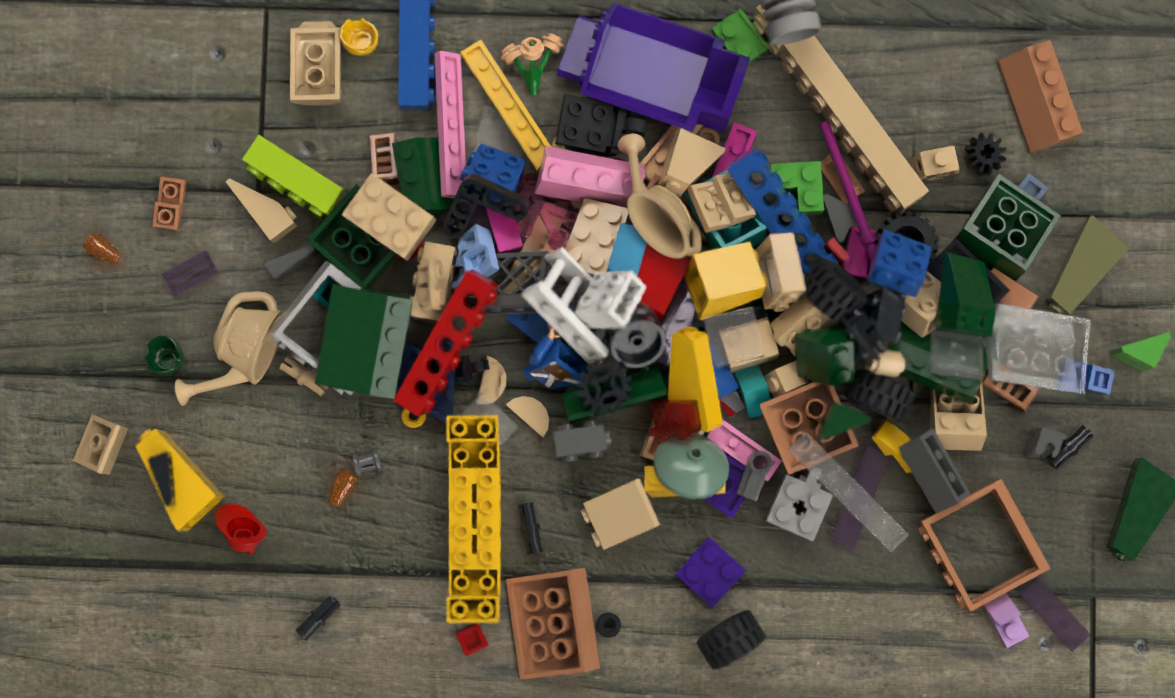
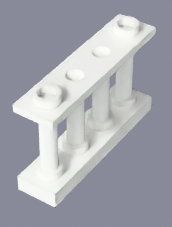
(556, 310)

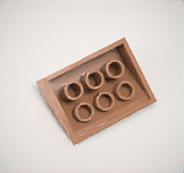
(552, 624)

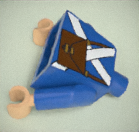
(555, 363)

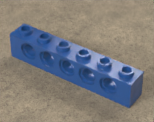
(769, 212)

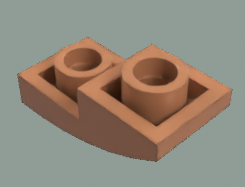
(170, 203)
(1018, 295)

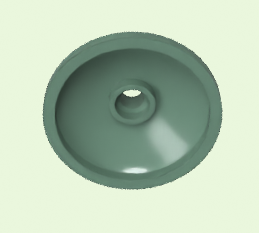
(691, 475)

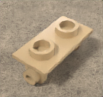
(432, 273)

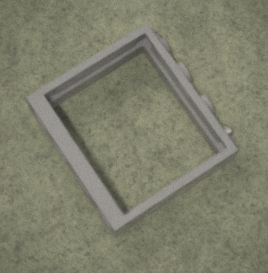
(277, 330)

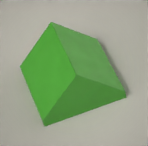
(1142, 354)

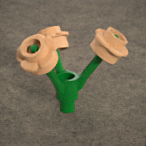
(532, 50)

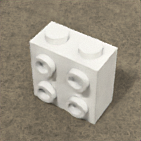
(610, 299)

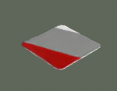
(731, 403)

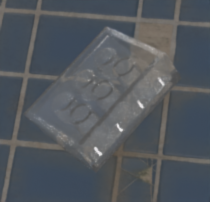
(1038, 349)

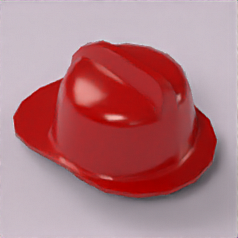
(240, 527)

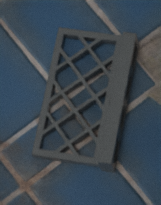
(514, 302)

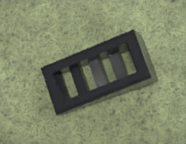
(162, 470)

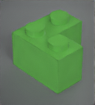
(806, 182)

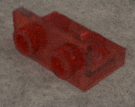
(675, 419)

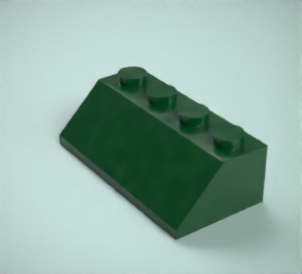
(646, 385)

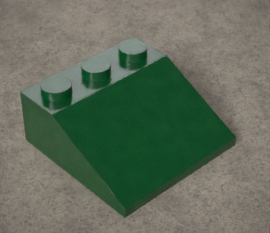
(1007, 227)
(351, 247)

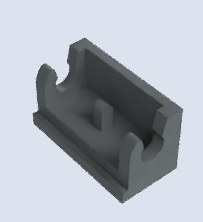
(1041, 441)

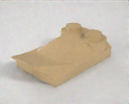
(315, 64)

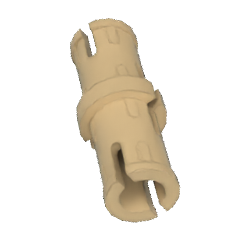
(302, 375)

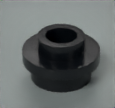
(616, 625)

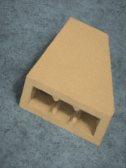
(687, 161)

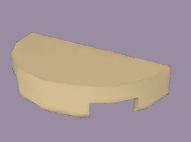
(493, 380)
(531, 412)

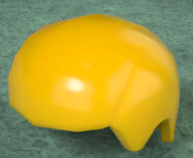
(359, 37)

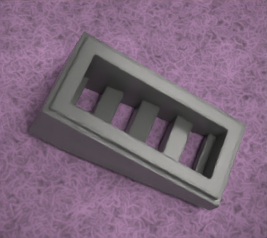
(287, 264)

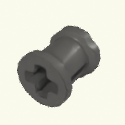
(367, 462)

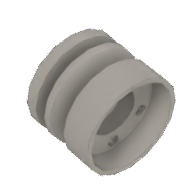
(791, 20)

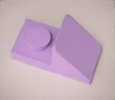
(1006, 620)

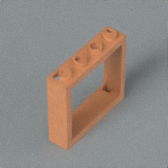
(1020, 529)

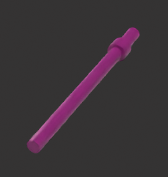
(867, 238)

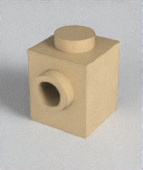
(784, 379)

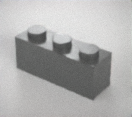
(934, 471)

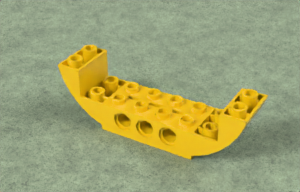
(474, 519)

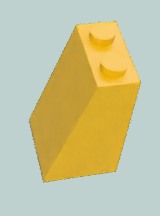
(193, 490)

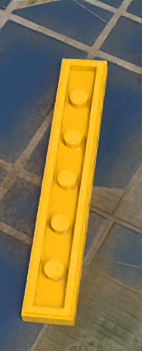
(506, 102)

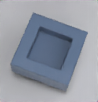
(1033, 186)

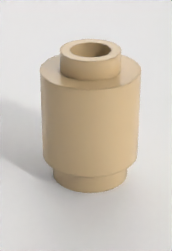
(890, 364)

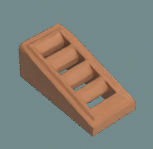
(386, 174)
(1033, 392)

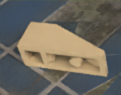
(268, 213)

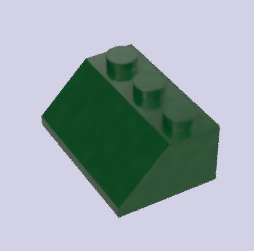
(420, 173)

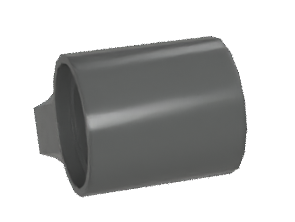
(753, 478)

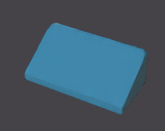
(627, 250)

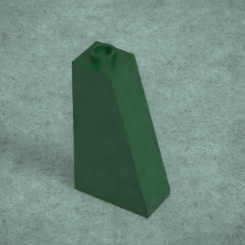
(1141, 509)

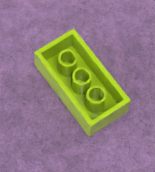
(294, 177)

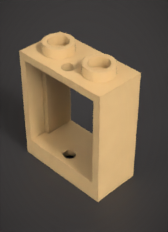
(782, 269)

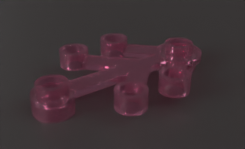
(557, 236)

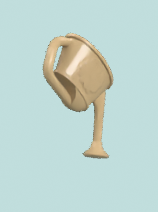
(657, 211)
(242, 343)

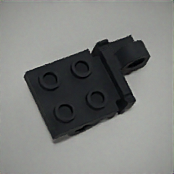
(593, 126)

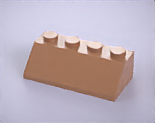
(1040, 97)

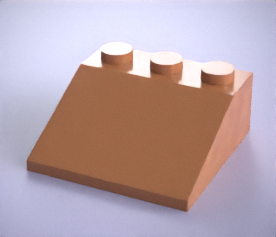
(799, 413)

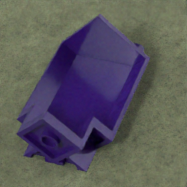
(654, 68)

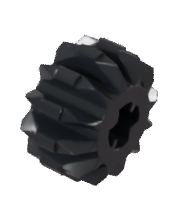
(989, 145)

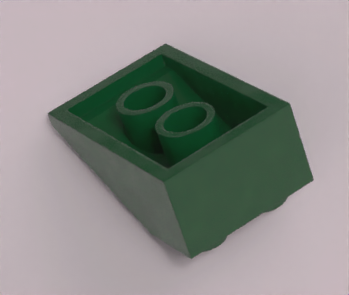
(965, 297)

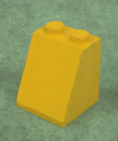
(724, 279)

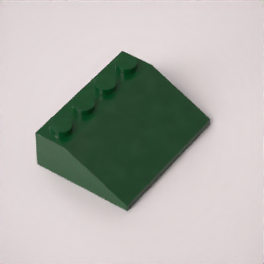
(363, 341)
(917, 366)

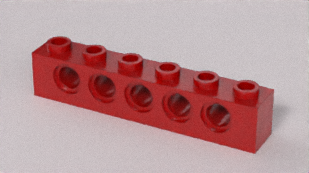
(409, 394)

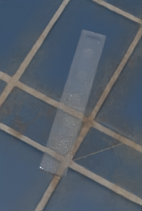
(848, 492)

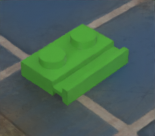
(740, 36)

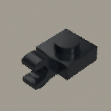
(465, 368)

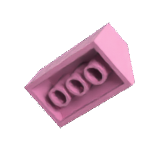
(581, 176)

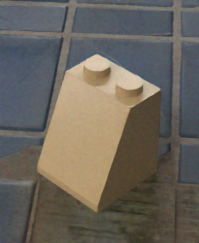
(620, 514)

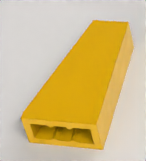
(693, 375)

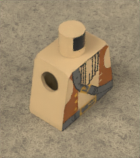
(935, 164)

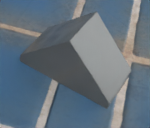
(838, 217)

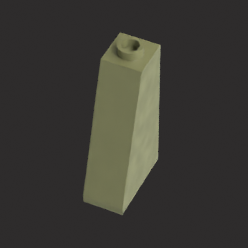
(1086, 264)

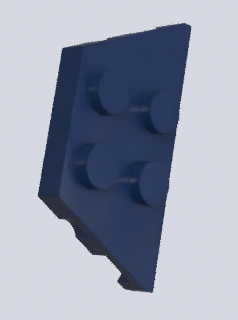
(444, 399)

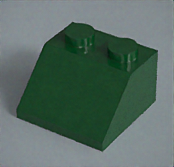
(825, 355)

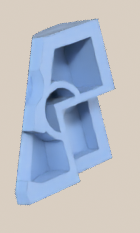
(476, 253)

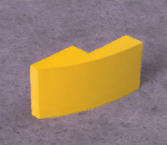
(888, 439)

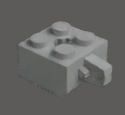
(813, 501)

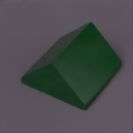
(839, 419)

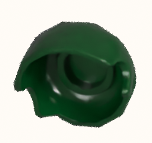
(164, 355)

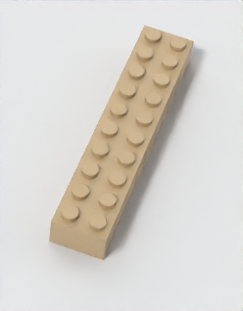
(849, 119)

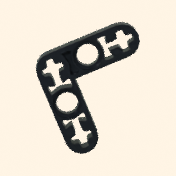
(473, 197)

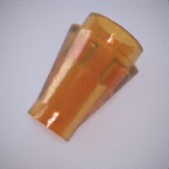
(100, 247)
(342, 486)

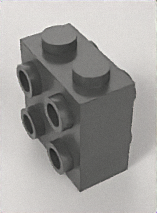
(588, 441)

